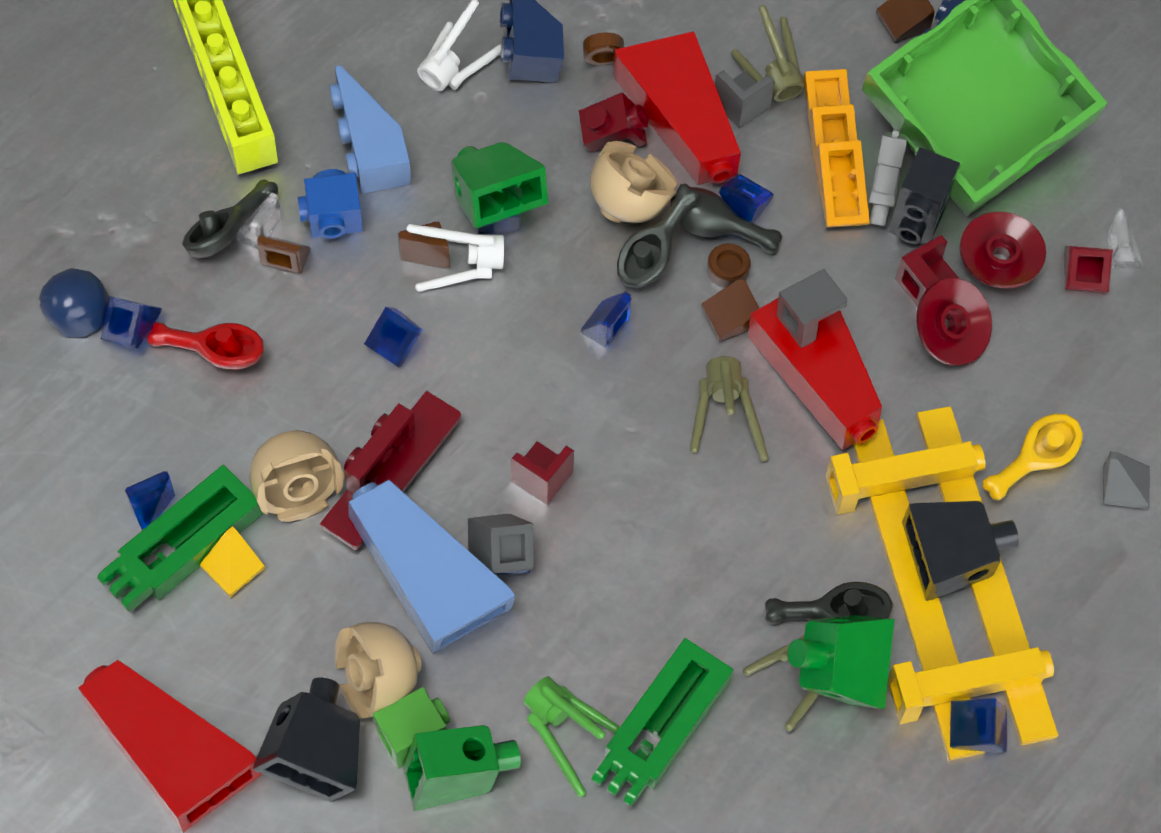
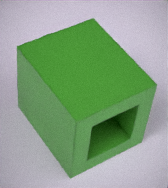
(404, 719)

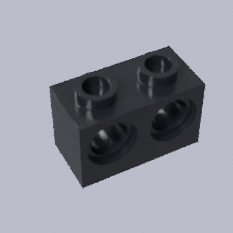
(923, 197)

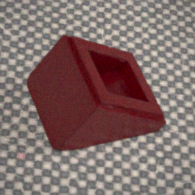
(1087, 268)

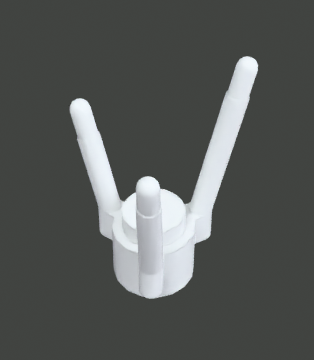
(441, 64)
(483, 250)

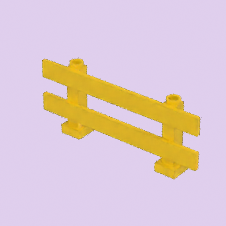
(942, 678)

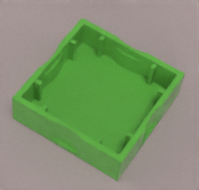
(984, 95)

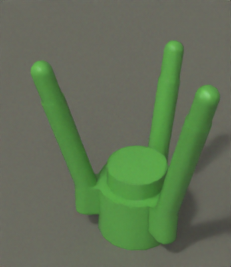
(554, 705)

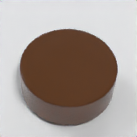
(600, 48)
(728, 264)

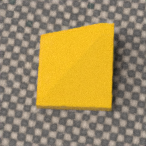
(232, 563)

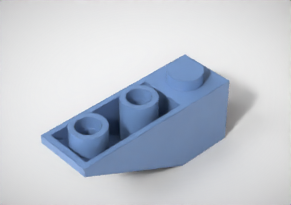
(374, 137)

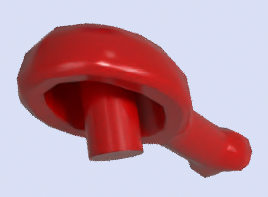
(222, 345)

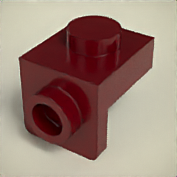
(613, 121)

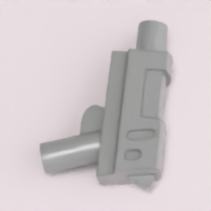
(887, 176)

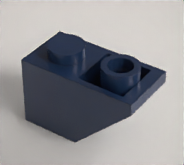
(532, 42)

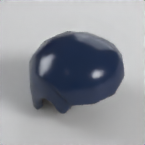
(74, 302)

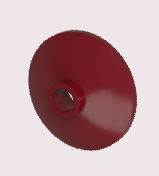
(1003, 235)
(967, 320)

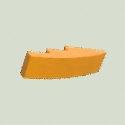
(836, 148)

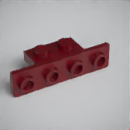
(395, 452)

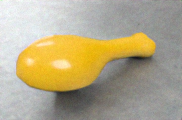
(1046, 446)

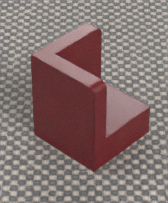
(923, 268)
(542, 471)

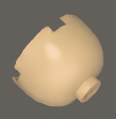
(630, 186)
(295, 475)
(377, 666)

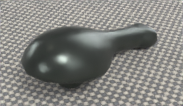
(716, 218)
(219, 228)
(649, 249)
(841, 601)

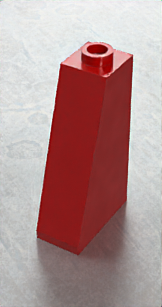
(681, 104)
(822, 374)
(170, 747)

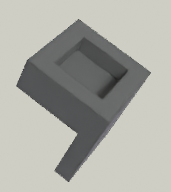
(743, 97)
(807, 303)
(501, 542)

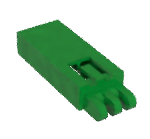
(189, 529)
(669, 711)

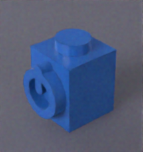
(331, 204)

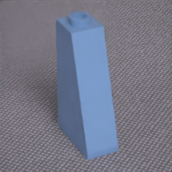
(427, 568)

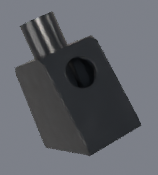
(955, 544)
(313, 743)

